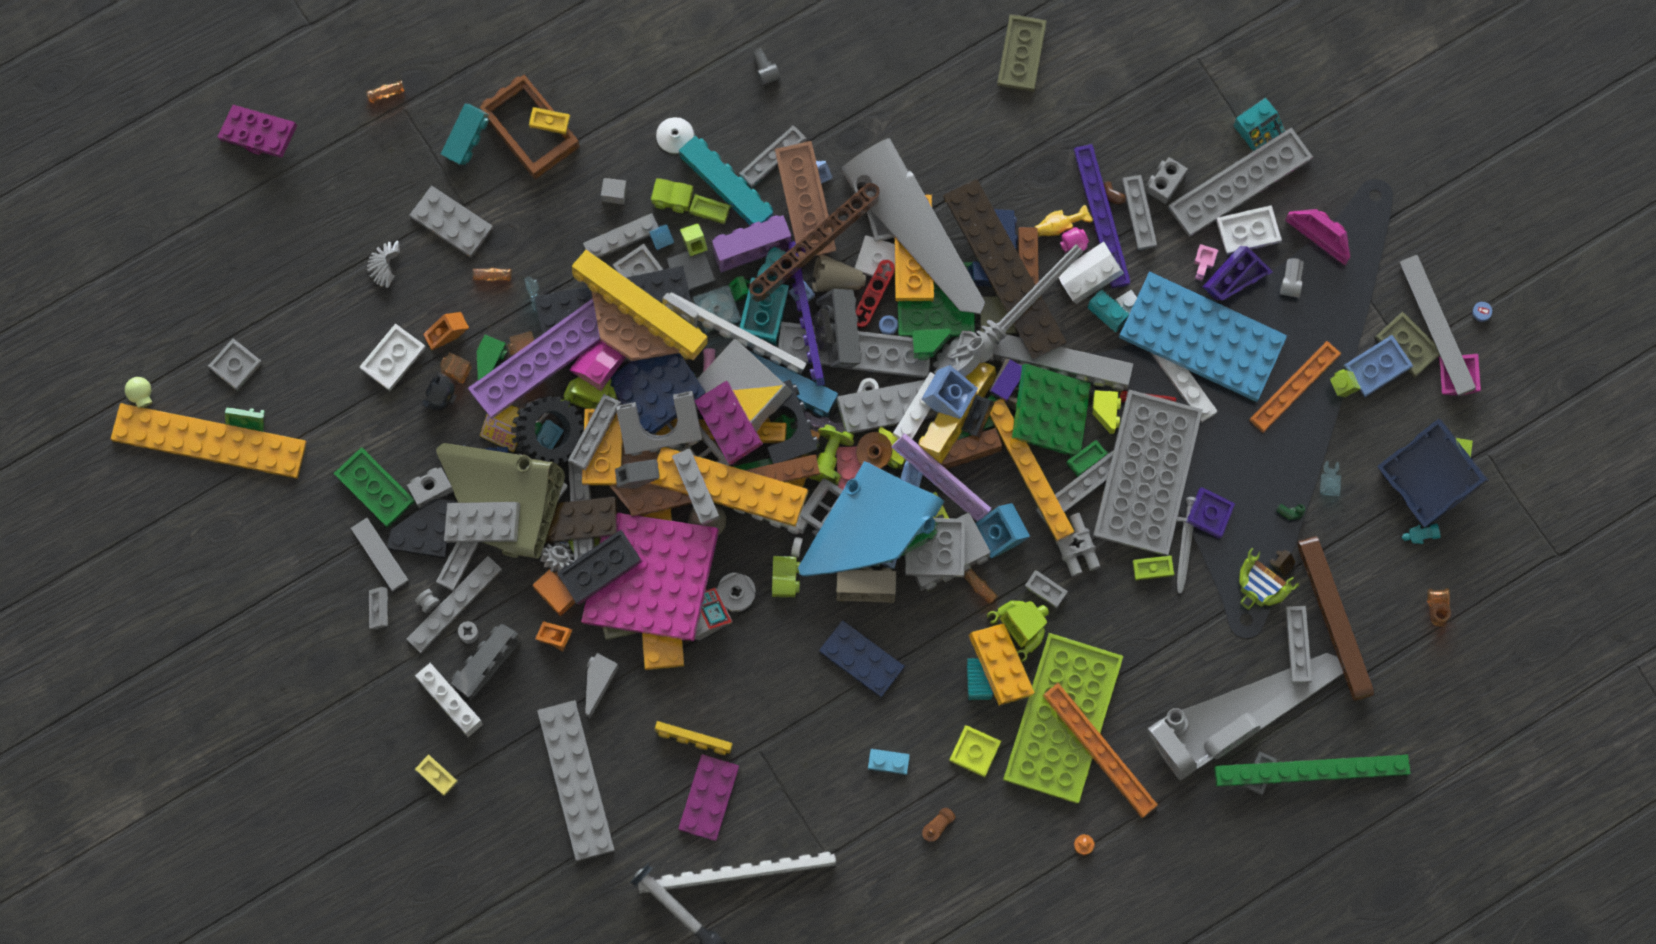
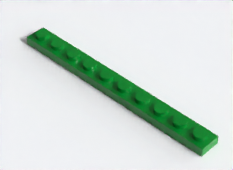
(1312, 770)

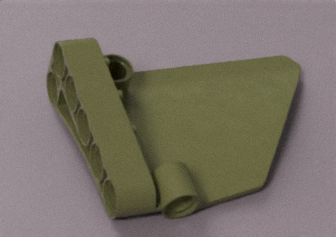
(503, 477)

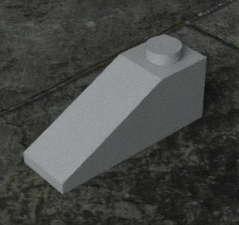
(598, 679)

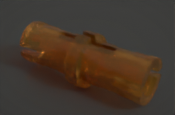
(385, 91)
(492, 274)
(980, 586)

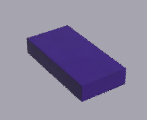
(1007, 381)

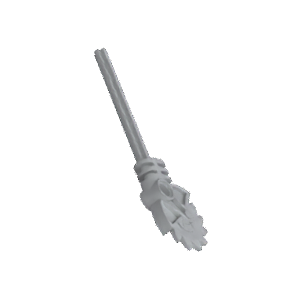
(970, 350)

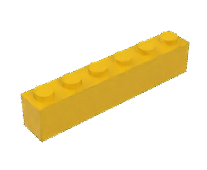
(945, 428)

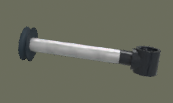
(675, 908)

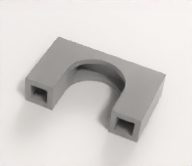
(639, 440)
(975, 552)

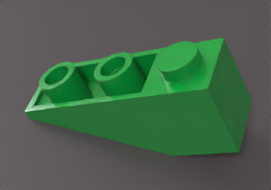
(490, 355)

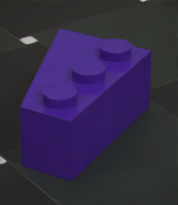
(1236, 273)

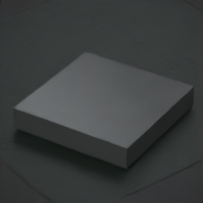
(696, 269)

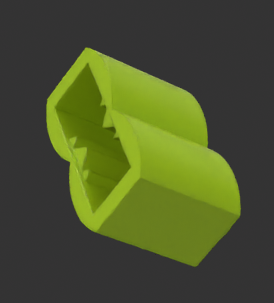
(672, 195)
(784, 576)

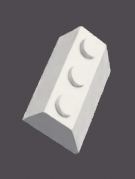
(1090, 273)

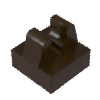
(1283, 563)

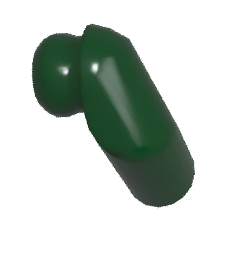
(1293, 513)

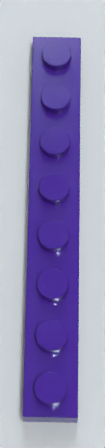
(1100, 208)
(806, 322)

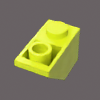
(1105, 409)

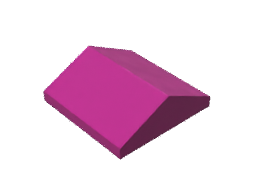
(1472, 364)

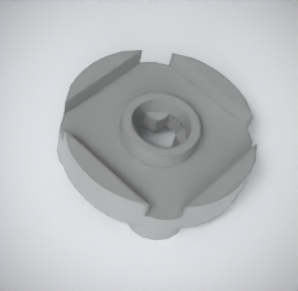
(737, 581)

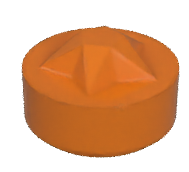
(1084, 844)

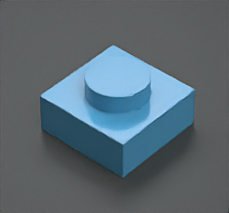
(661, 237)

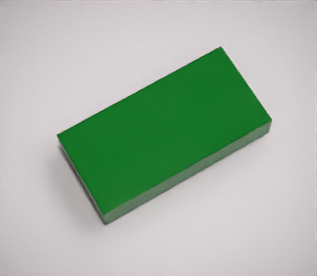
(1086, 458)

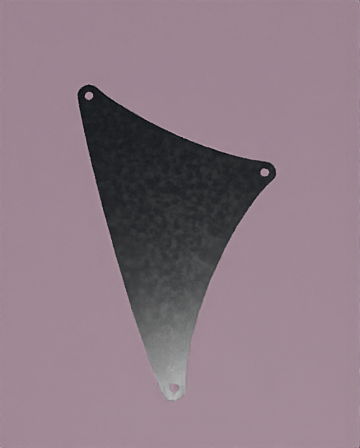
(1284, 461)

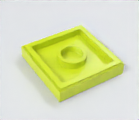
(975, 751)

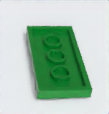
(374, 487)

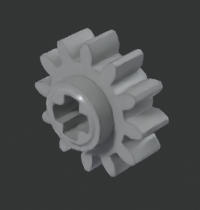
(556, 557)

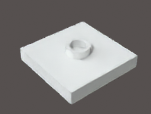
(872, 254)

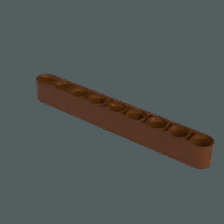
(816, 234)
(1335, 618)

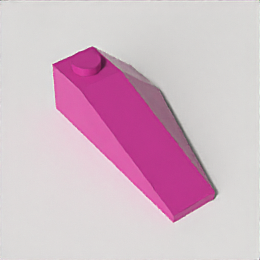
(597, 364)

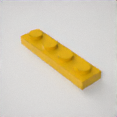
(684, 736)

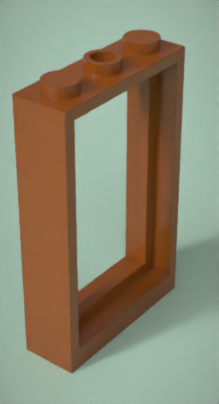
(548, 160)

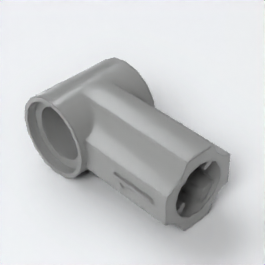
(1292, 282)

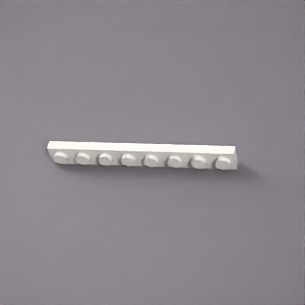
(746, 339)
(1178, 375)

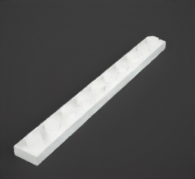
(745, 871)

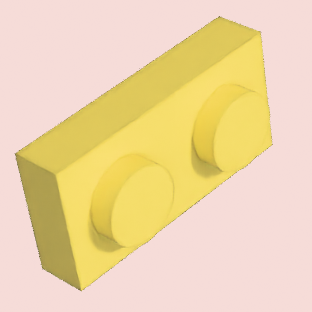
(436, 775)

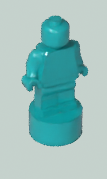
(1418, 534)

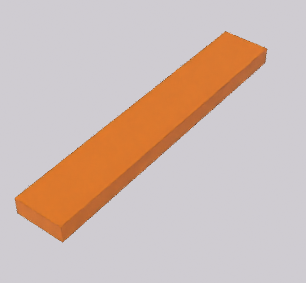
(1294, 387)

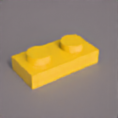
(549, 120)

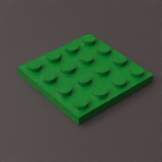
(933, 315)
(1051, 410)

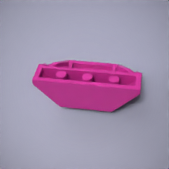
(1322, 231)

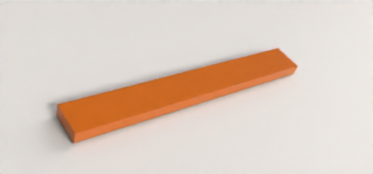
(1100, 750)

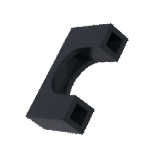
(802, 442)

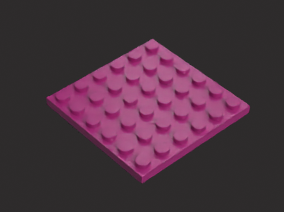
(664, 590)

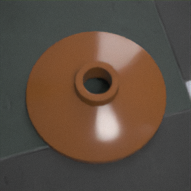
(867, 446)

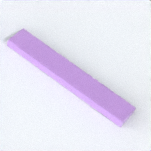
(941, 477)

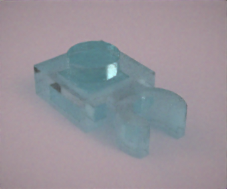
(1330, 482)

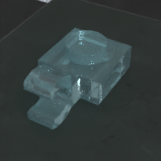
(532, 287)

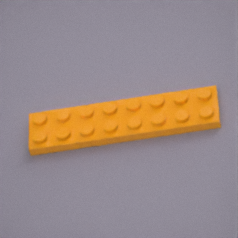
(737, 488)

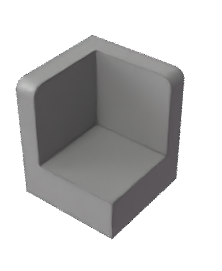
(613, 191)

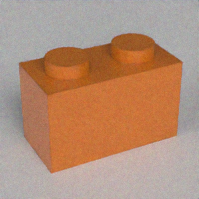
(554, 592)

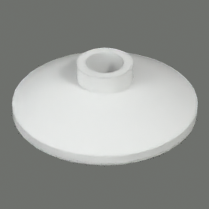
(670, 142)

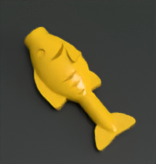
(1057, 223)

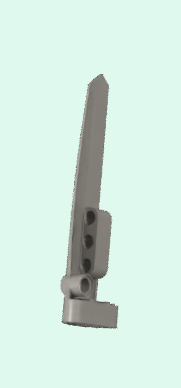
(913, 222)
(1230, 719)

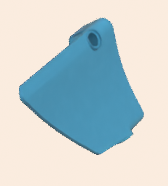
(870, 523)

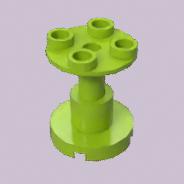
(827, 460)

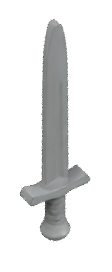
(1185, 546)

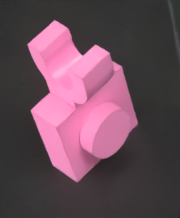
(1205, 259)

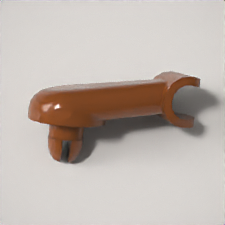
(934, 829)

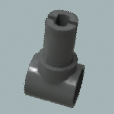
(766, 70)

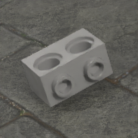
(1170, 182)

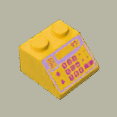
(499, 428)

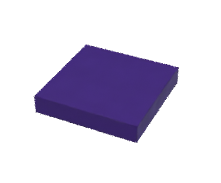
(1210, 512)

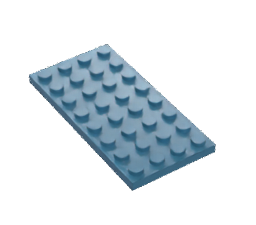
(1203, 336)

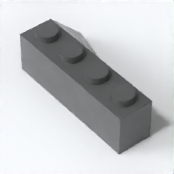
(843, 321)
(486, 661)

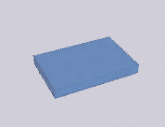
(1379, 365)

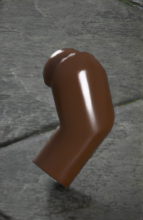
(1113, 196)

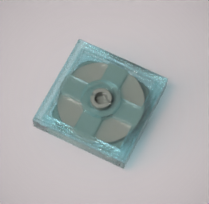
(720, 303)

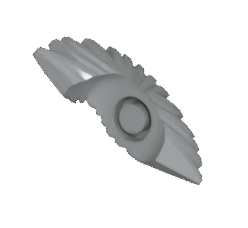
(380, 264)

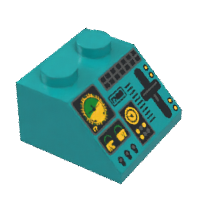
(1259, 124)

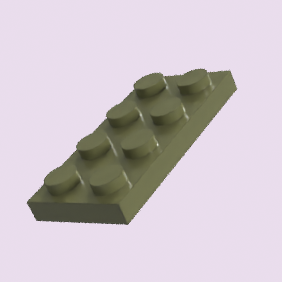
(1021, 52)

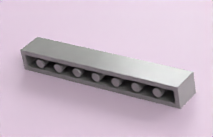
(1068, 362)

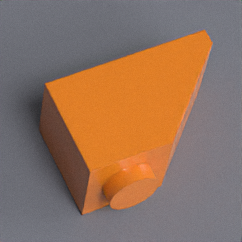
(445, 330)

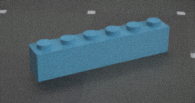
(816, 398)

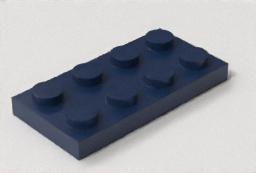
(861, 659)

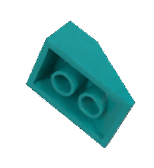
(765, 317)

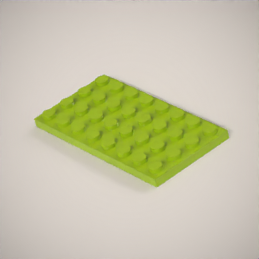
(1045, 749)

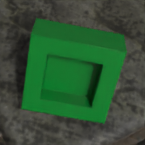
(739, 288)

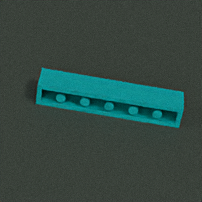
(725, 182)

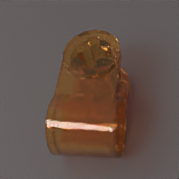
(1439, 602)

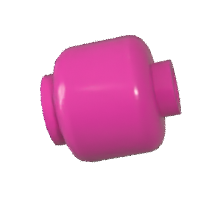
(1073, 237)

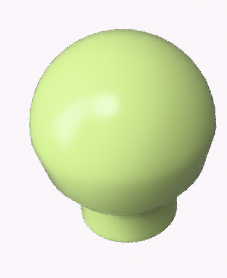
(138, 391)

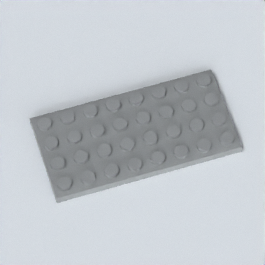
(1147, 473)

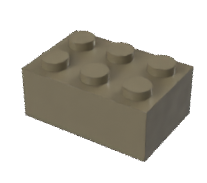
(866, 585)

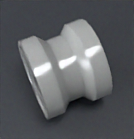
(427, 601)
(470, 635)

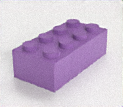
(750, 243)

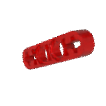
(876, 294)

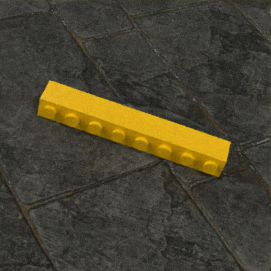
(639, 305)

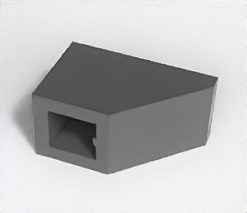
(637, 474)

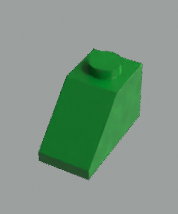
(929, 342)

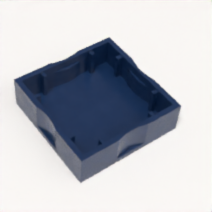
(1433, 473)

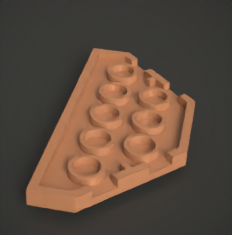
(625, 335)

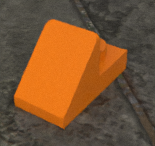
(554, 635)

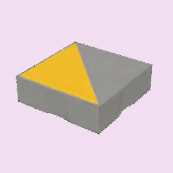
(752, 382)

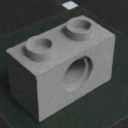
(441, 487)

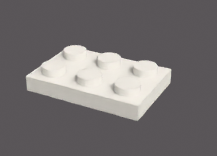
(1249, 228)
(392, 357)

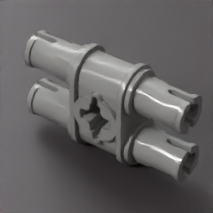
(1086, 547)

